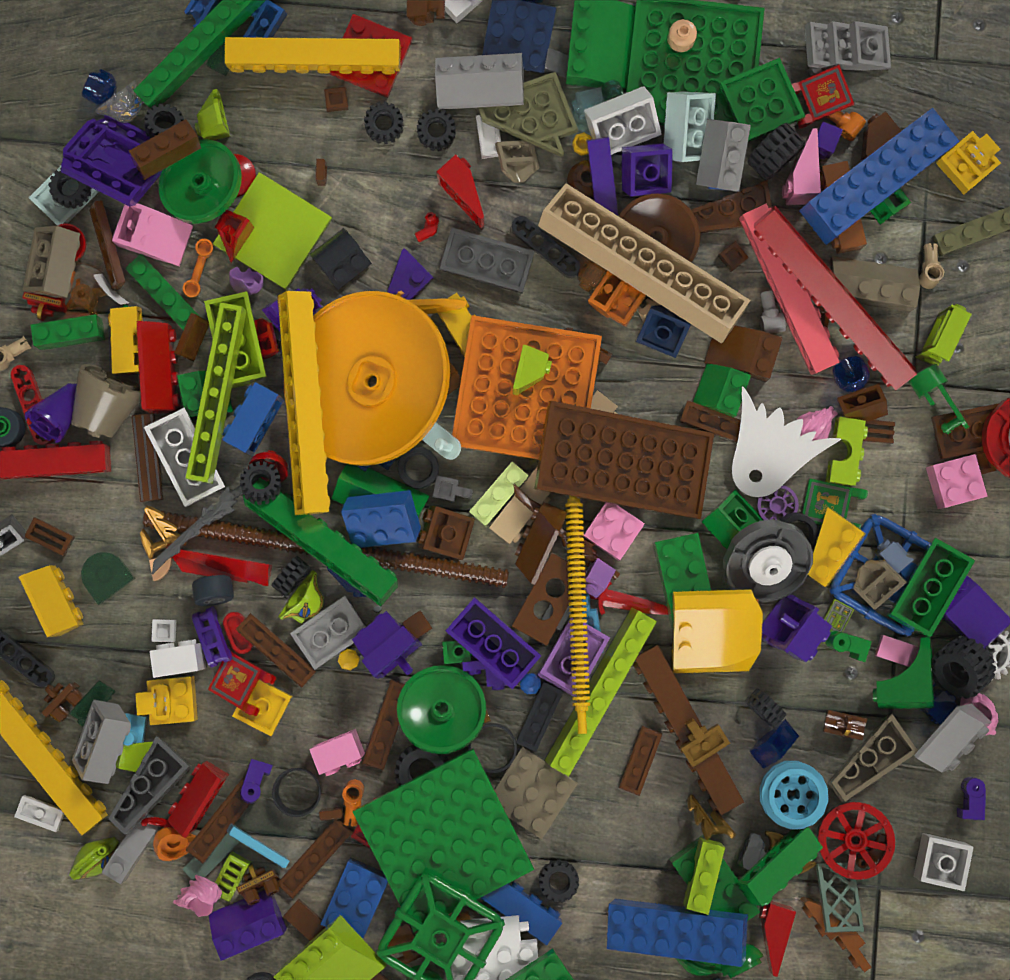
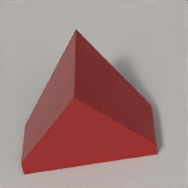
(233, 232)

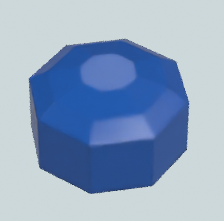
(530, 683)

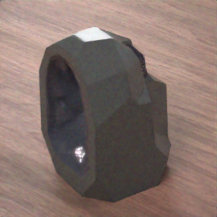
(751, 851)

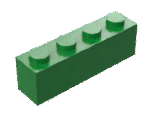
(779, 866)

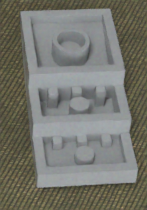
(848, 45)

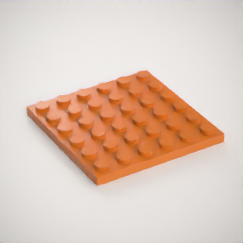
(510, 424)

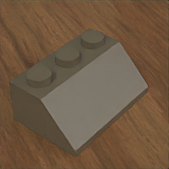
(51, 261)

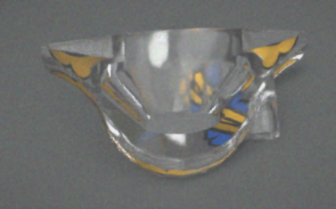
(123, 105)

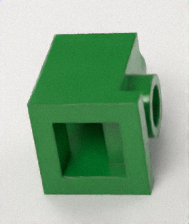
(449, 653)

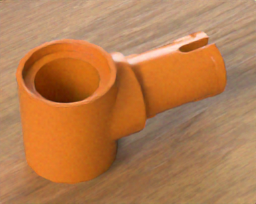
(849, 122)
(352, 802)

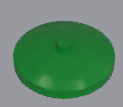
(201, 183)
(441, 709)

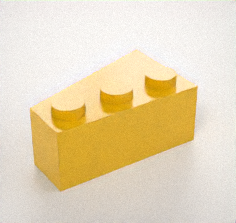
(124, 339)
(834, 546)

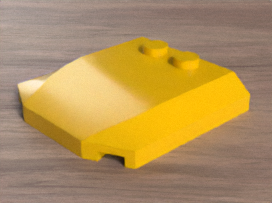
(715, 631)

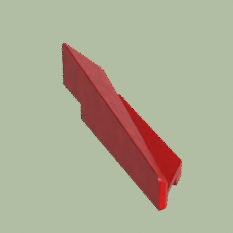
(211, 565)

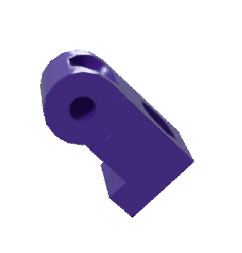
(250, 789)
(973, 800)

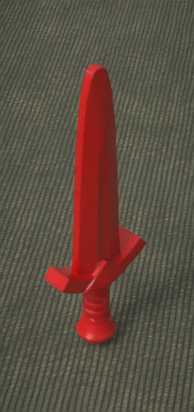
(625, 601)

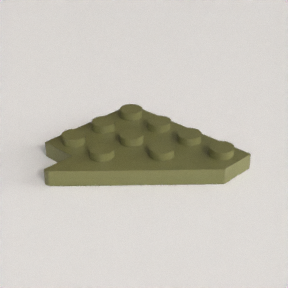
(542, 117)

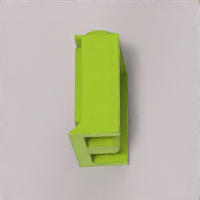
(945, 335)

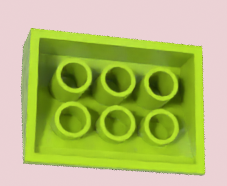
(333, 955)

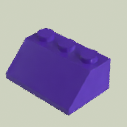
(245, 925)

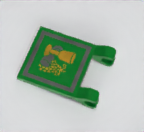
(826, 495)

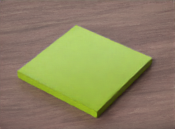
(282, 233)

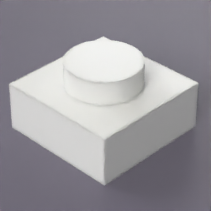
(163, 630)

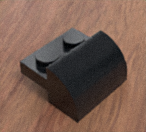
(340, 258)

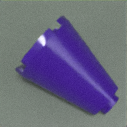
(53, 414)

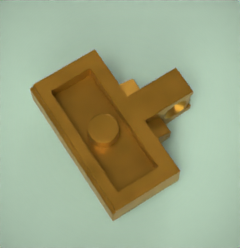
(703, 742)

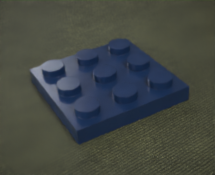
(520, 28)

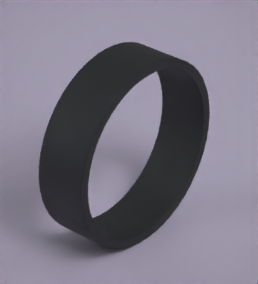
(515, 748)

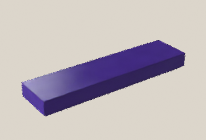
(602, 173)

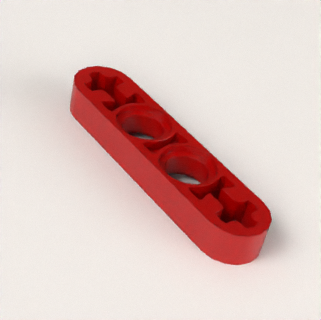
(29, 378)

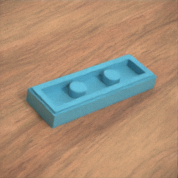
(258, 846)

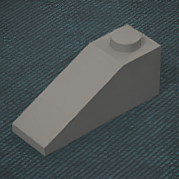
(129, 852)

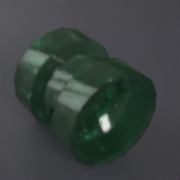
(611, 90)

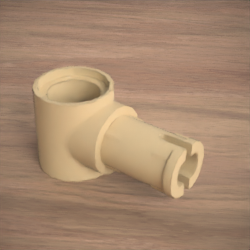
(931, 266)
(12, 351)

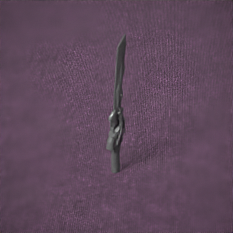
(208, 515)

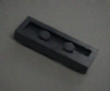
(539, 716)

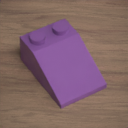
(558, 665)

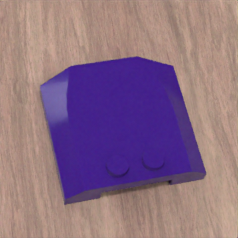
(102, 159)

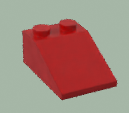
(458, 183)

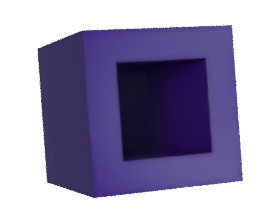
(827, 139)

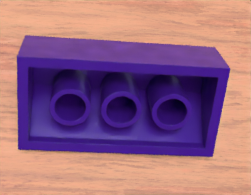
(493, 643)

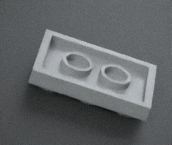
(328, 632)

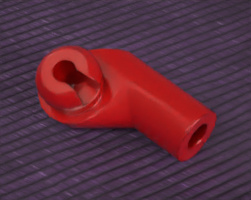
(430, 227)

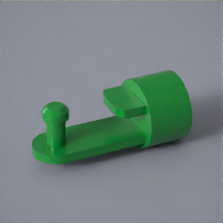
(928, 381)

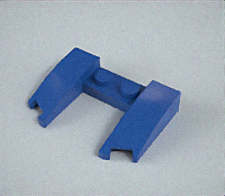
(265, 22)

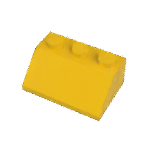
(52, 600)

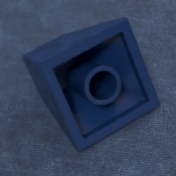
(663, 331)

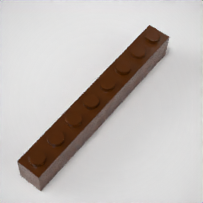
(678, 711)

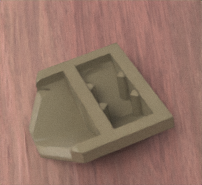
(517, 159)
(877, 582)

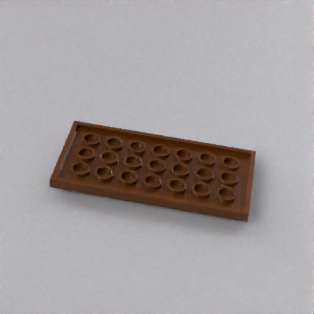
(623, 460)

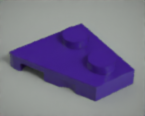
(409, 276)

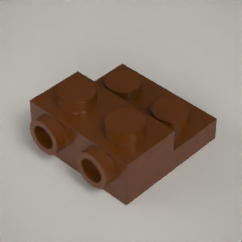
(445, 532)

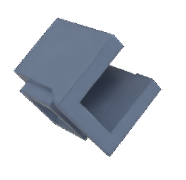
(893, 554)

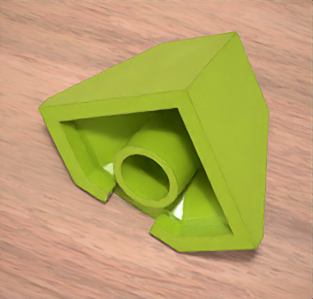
(212, 118)

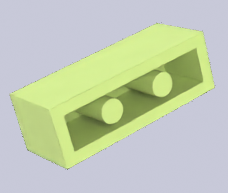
(498, 494)

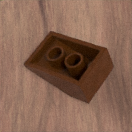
(746, 351)

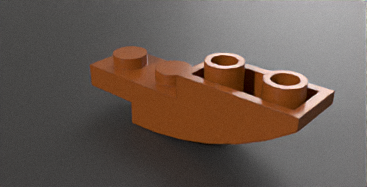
(848, 940)

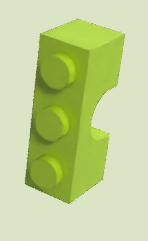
(851, 434)
(705, 876)

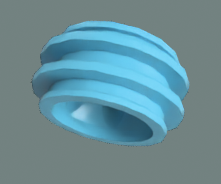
(814, 782)

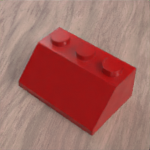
(196, 798)

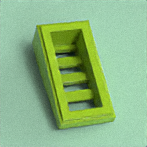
(241, 862)

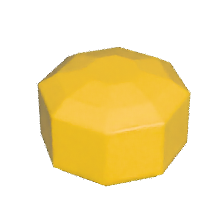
(580, 144)
(348, 659)

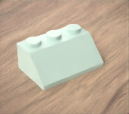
(687, 122)

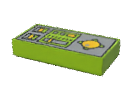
(838, 615)

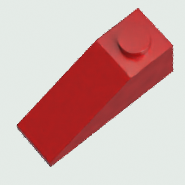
(776, 929)

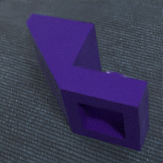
(475, 667)

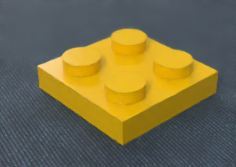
(271, 704)

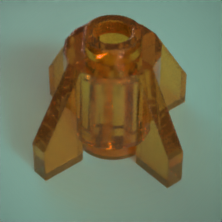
(86, 302)

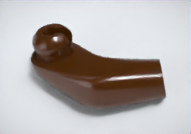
(875, 854)

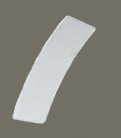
(107, 288)

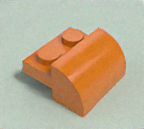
(616, 299)

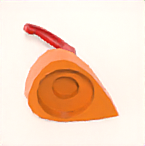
(168, 842)

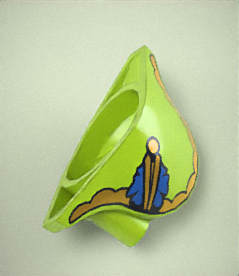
(305, 601)
(93, 858)

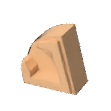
(162, 571)

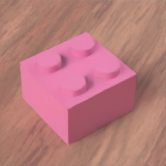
(956, 481)
(613, 530)
(337, 752)

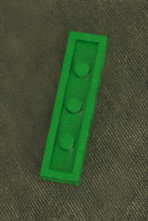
(160, 290)

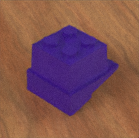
(795, 628)
(385, 645)

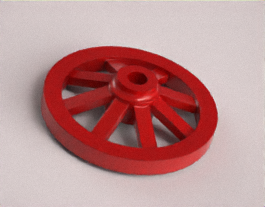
(884, 823)

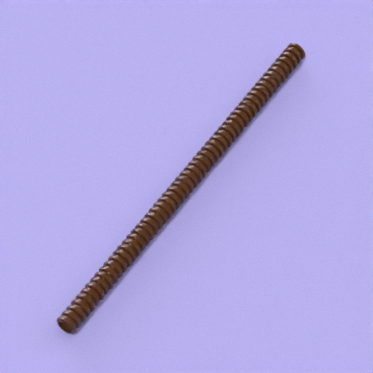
(384, 557)

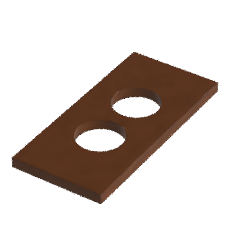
(526, 620)

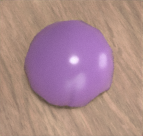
(245, 281)

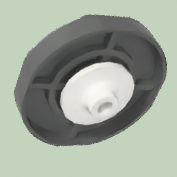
(768, 559)

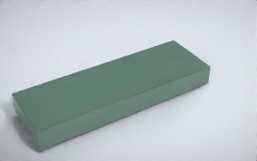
(195, 867)

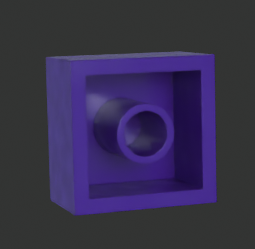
(646, 169)

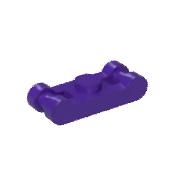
(211, 637)

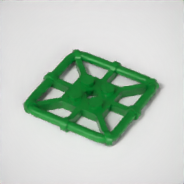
(437, 923)

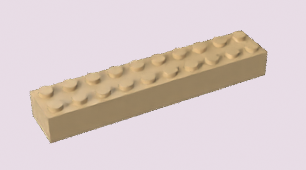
(643, 263)

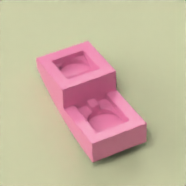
(896, 651)

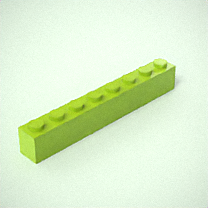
(216, 393)
(602, 689)

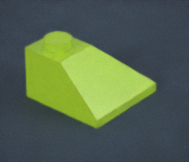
(531, 368)

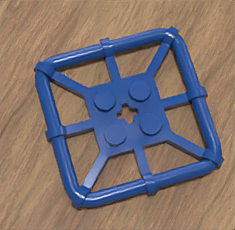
(869, 613)

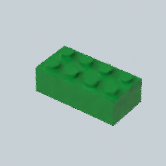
(681, 567)
(727, 893)

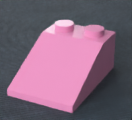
(804, 177)

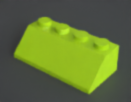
(249, 361)

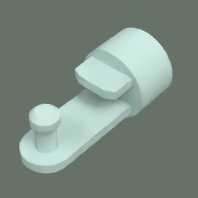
(443, 442)

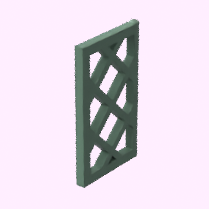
(827, 909)

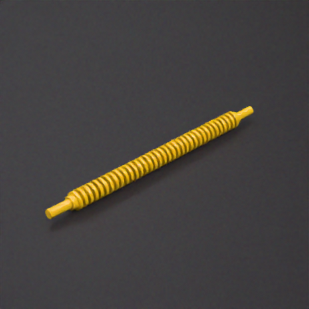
(574, 528)

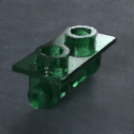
(99, 692)

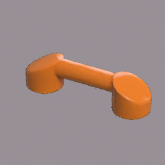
(204, 250)

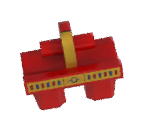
(43, 304)

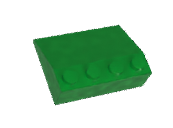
(600, 43)

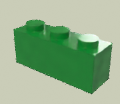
(67, 332)

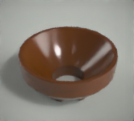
(575, 181)

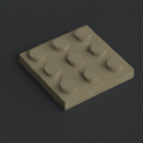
(533, 792)

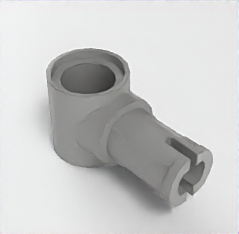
(771, 319)

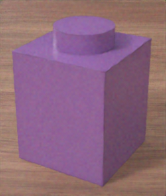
(597, 577)

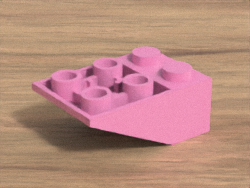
(152, 234)

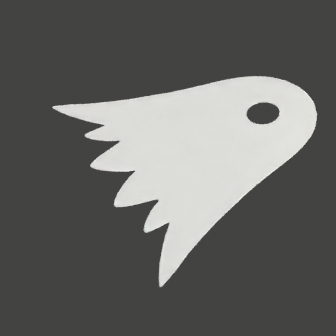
(771, 449)

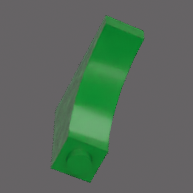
(910, 688)

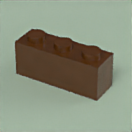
(165, 149)

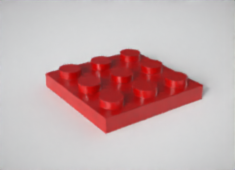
(365, 29)

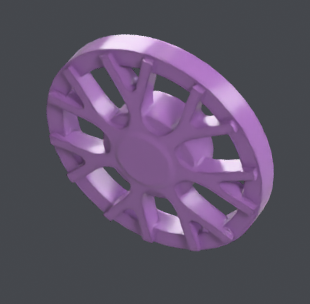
(777, 504)

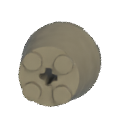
(103, 400)

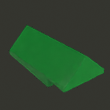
(357, 482)

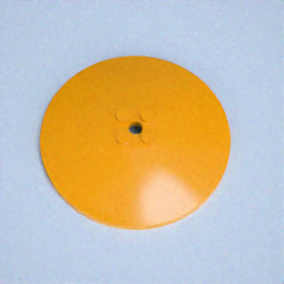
(405, 351)

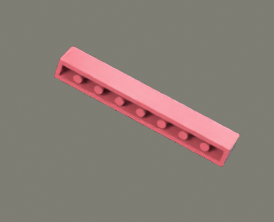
(793, 301)

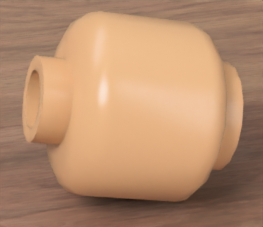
(682, 35)

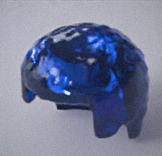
(99, 87)
(851, 374)

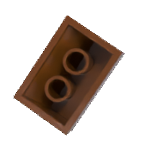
(539, 540)

